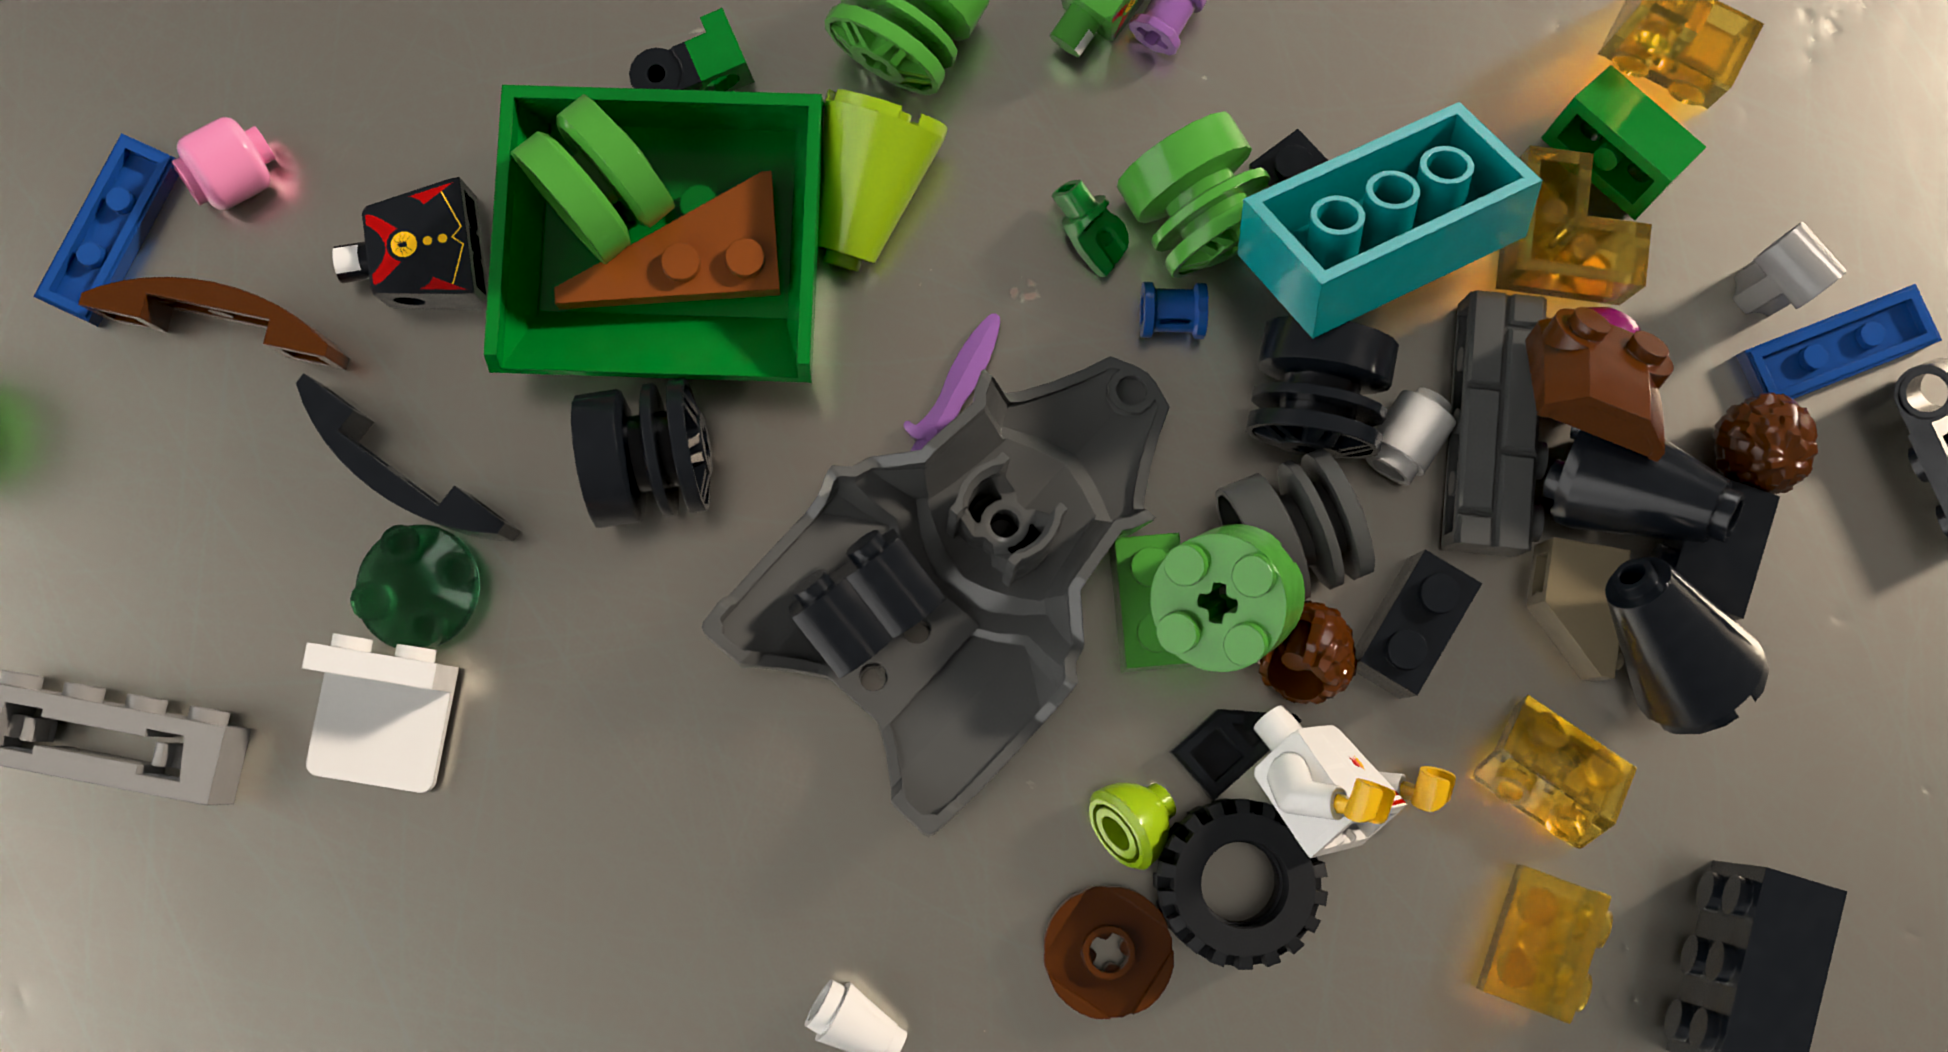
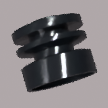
(1322, 388)
(629, 455)

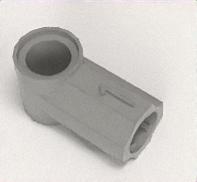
(1787, 273)

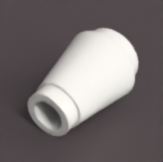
(852, 1021)

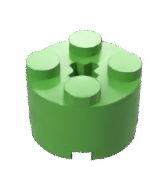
(1196, 620)

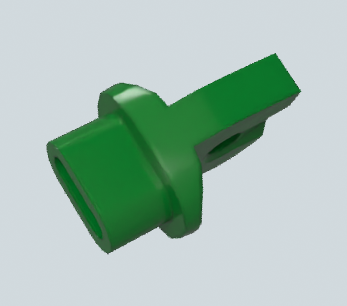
(1092, 228)

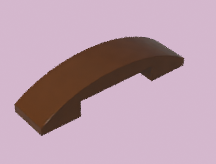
(152, 300)

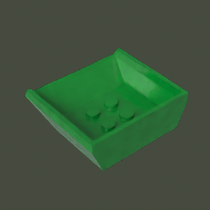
(698, 149)

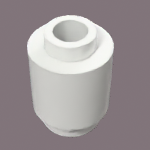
(1412, 435)

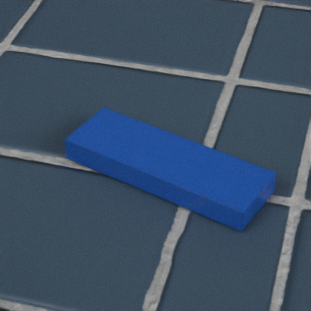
(109, 226)
(1841, 345)

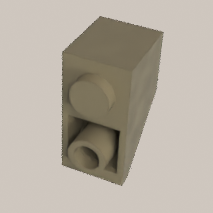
(1572, 605)

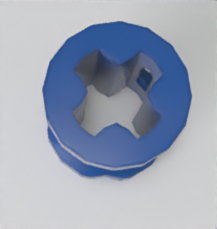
(1173, 310)

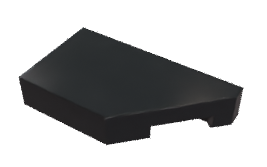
(1221, 749)

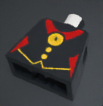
(421, 250)

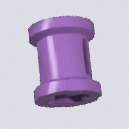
(1163, 22)

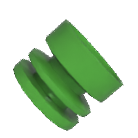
(904, 38)
(1195, 186)

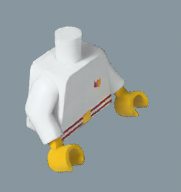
(1331, 790)

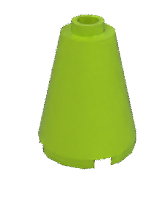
(869, 173)

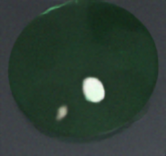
(416, 586)

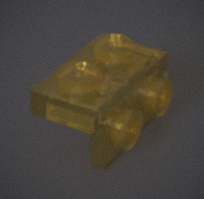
(1556, 774)
(1546, 944)

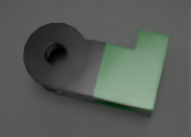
(701, 63)

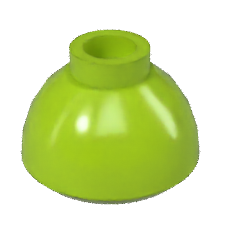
(1132, 821)

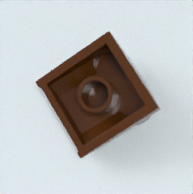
(1600, 378)

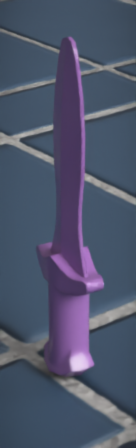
(959, 382)

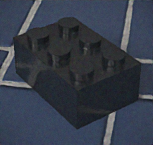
(1754, 962)

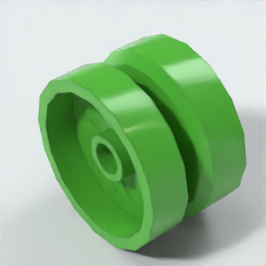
(600, 174)

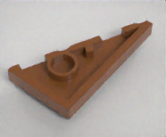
(704, 255)

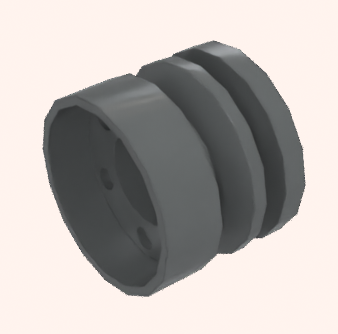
(1312, 517)

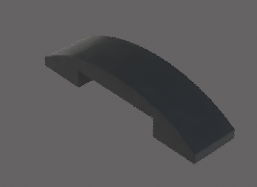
(344, 427)

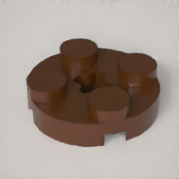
(1116, 988)

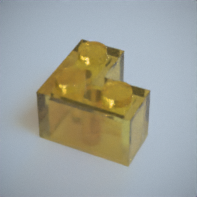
(1682, 46)
(1566, 248)

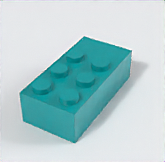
(1386, 218)

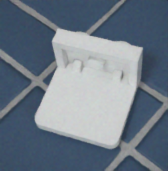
(379, 714)

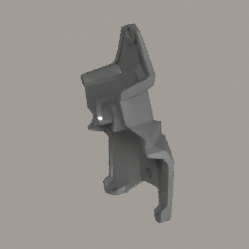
(1009, 526)

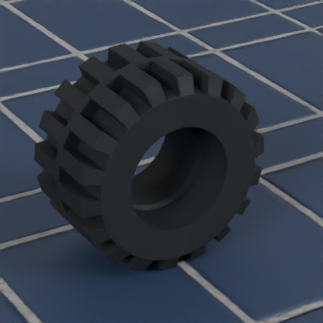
(1278, 924)

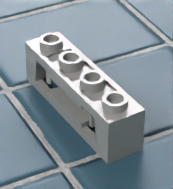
(208, 757)

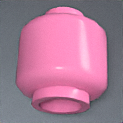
(223, 163)

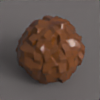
(1766, 443)
(1313, 659)

